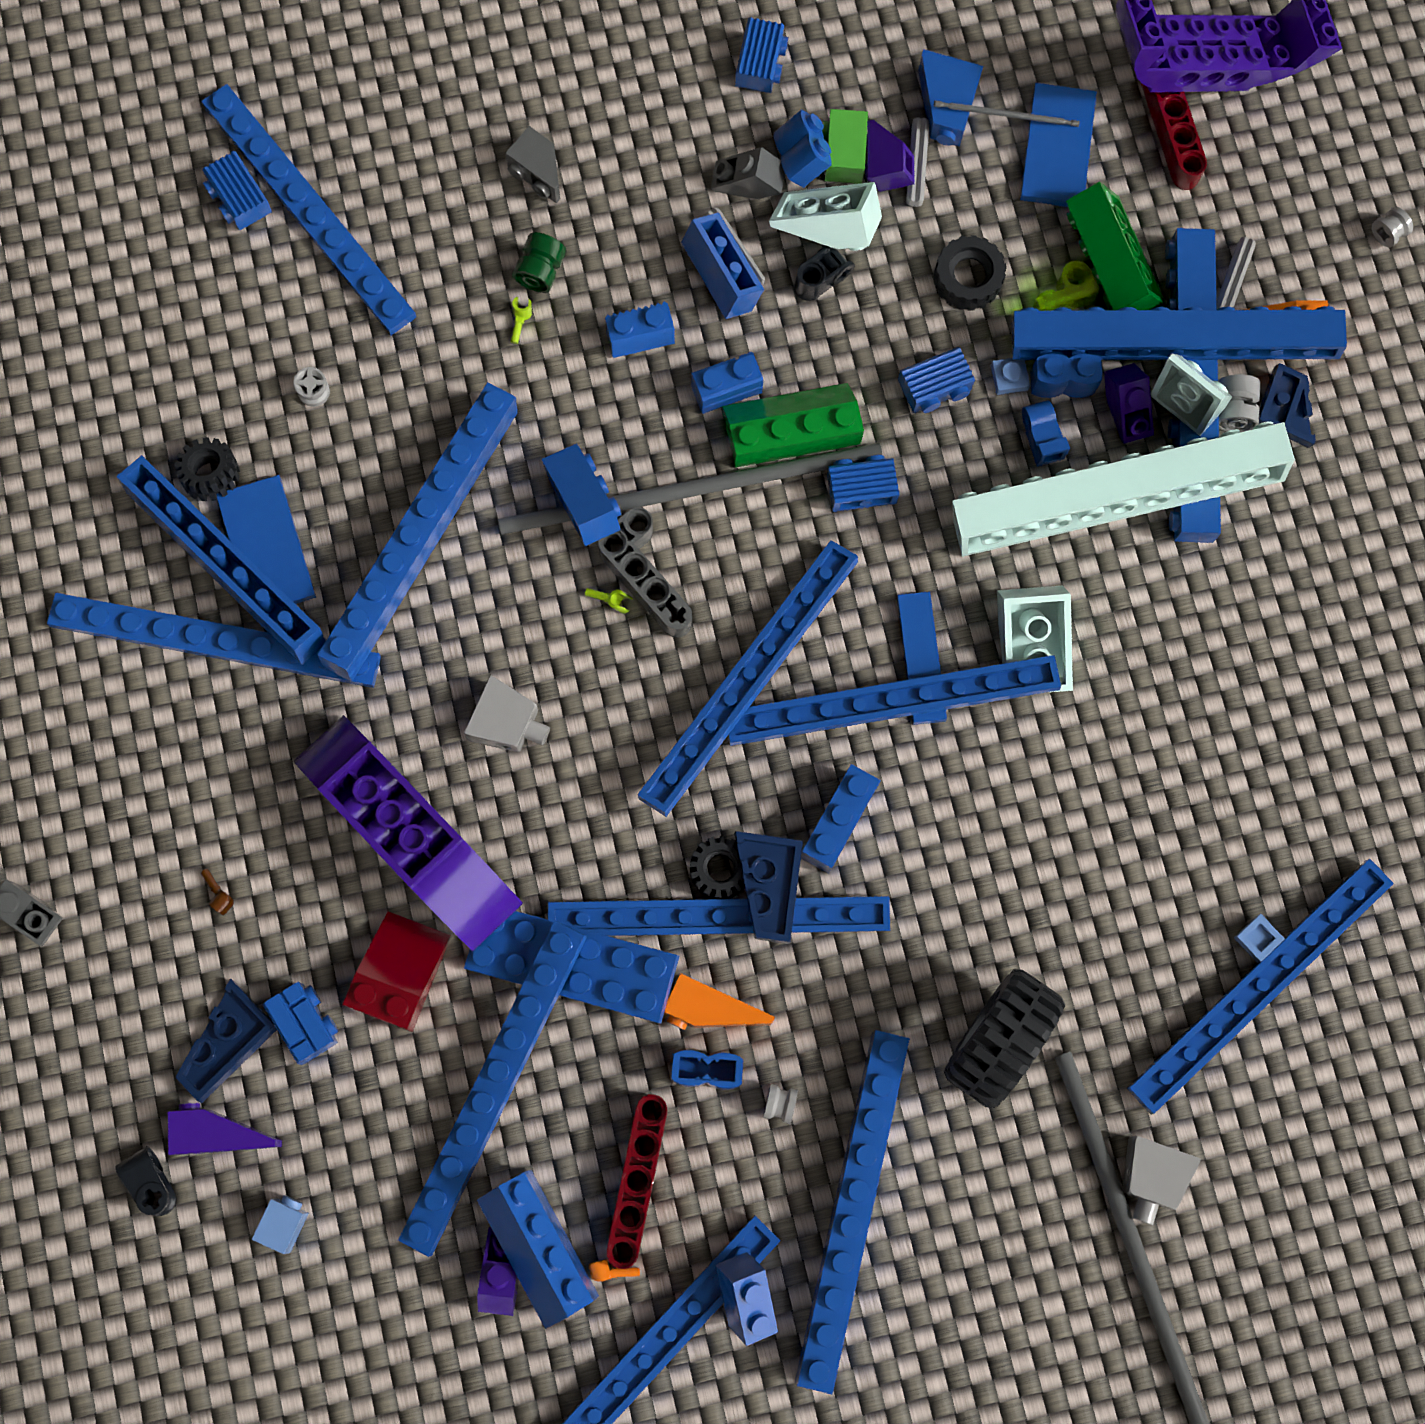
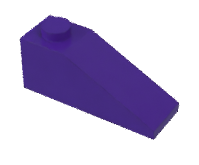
(206, 1131)

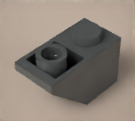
(535, 161)
(749, 174)
(27, 913)

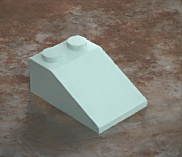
(831, 215)
(1190, 393)
(1036, 626)

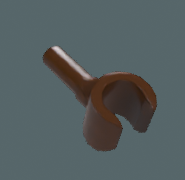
(221, 901)

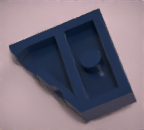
(1288, 402)

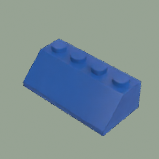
(538, 1248)

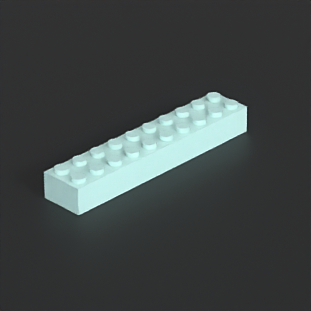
(1122, 488)

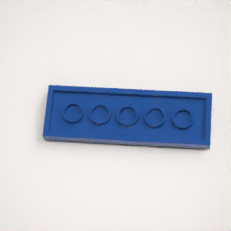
(605, 973)

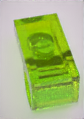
(1068, 294)

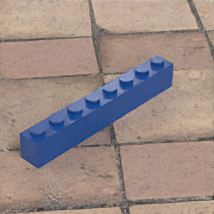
(222, 560)

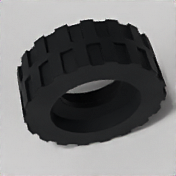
(978, 250)

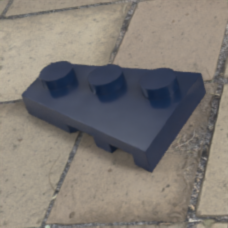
(770, 882)
(227, 1042)

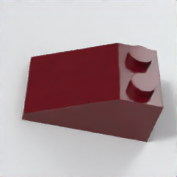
(397, 971)

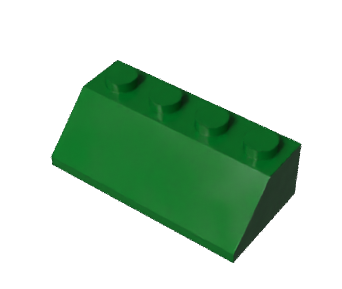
(1113, 249)
(793, 425)

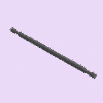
(1005, 113)

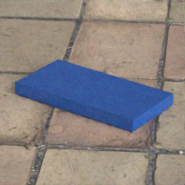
(1055, 152)
(265, 532)

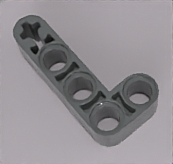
(649, 578)

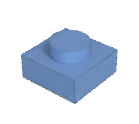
(1010, 376)
(1259, 938)

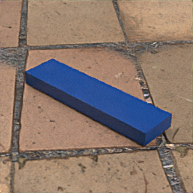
(919, 644)

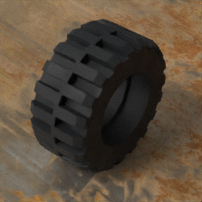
(1004, 1038)

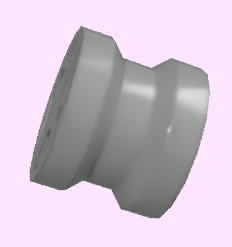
(1392, 227)
(308, 379)
(780, 1103)

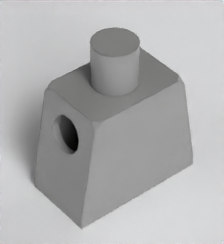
(505, 719)
(1156, 1176)

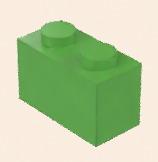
(847, 139)

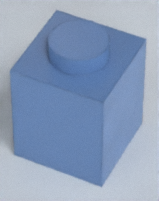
(281, 1224)

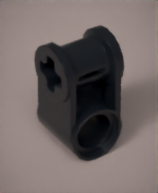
(826, 268)
(142, 1177)

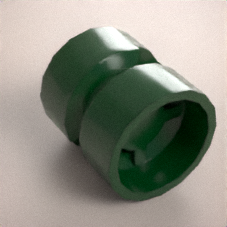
(540, 260)

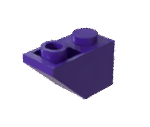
(889, 159)
(1130, 402)
(497, 1280)

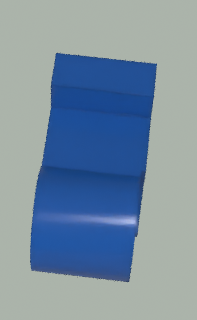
(1044, 433)

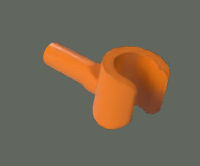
(600, 1271)

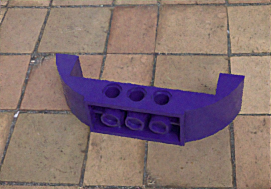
(1224, 50)
(408, 833)

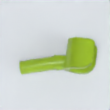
(520, 316)
(613, 598)

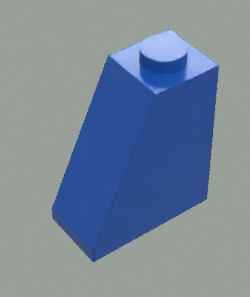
(951, 82)

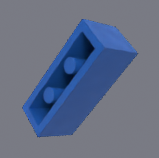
(722, 265)
(582, 494)
(840, 818)

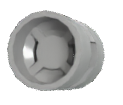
(1242, 410)

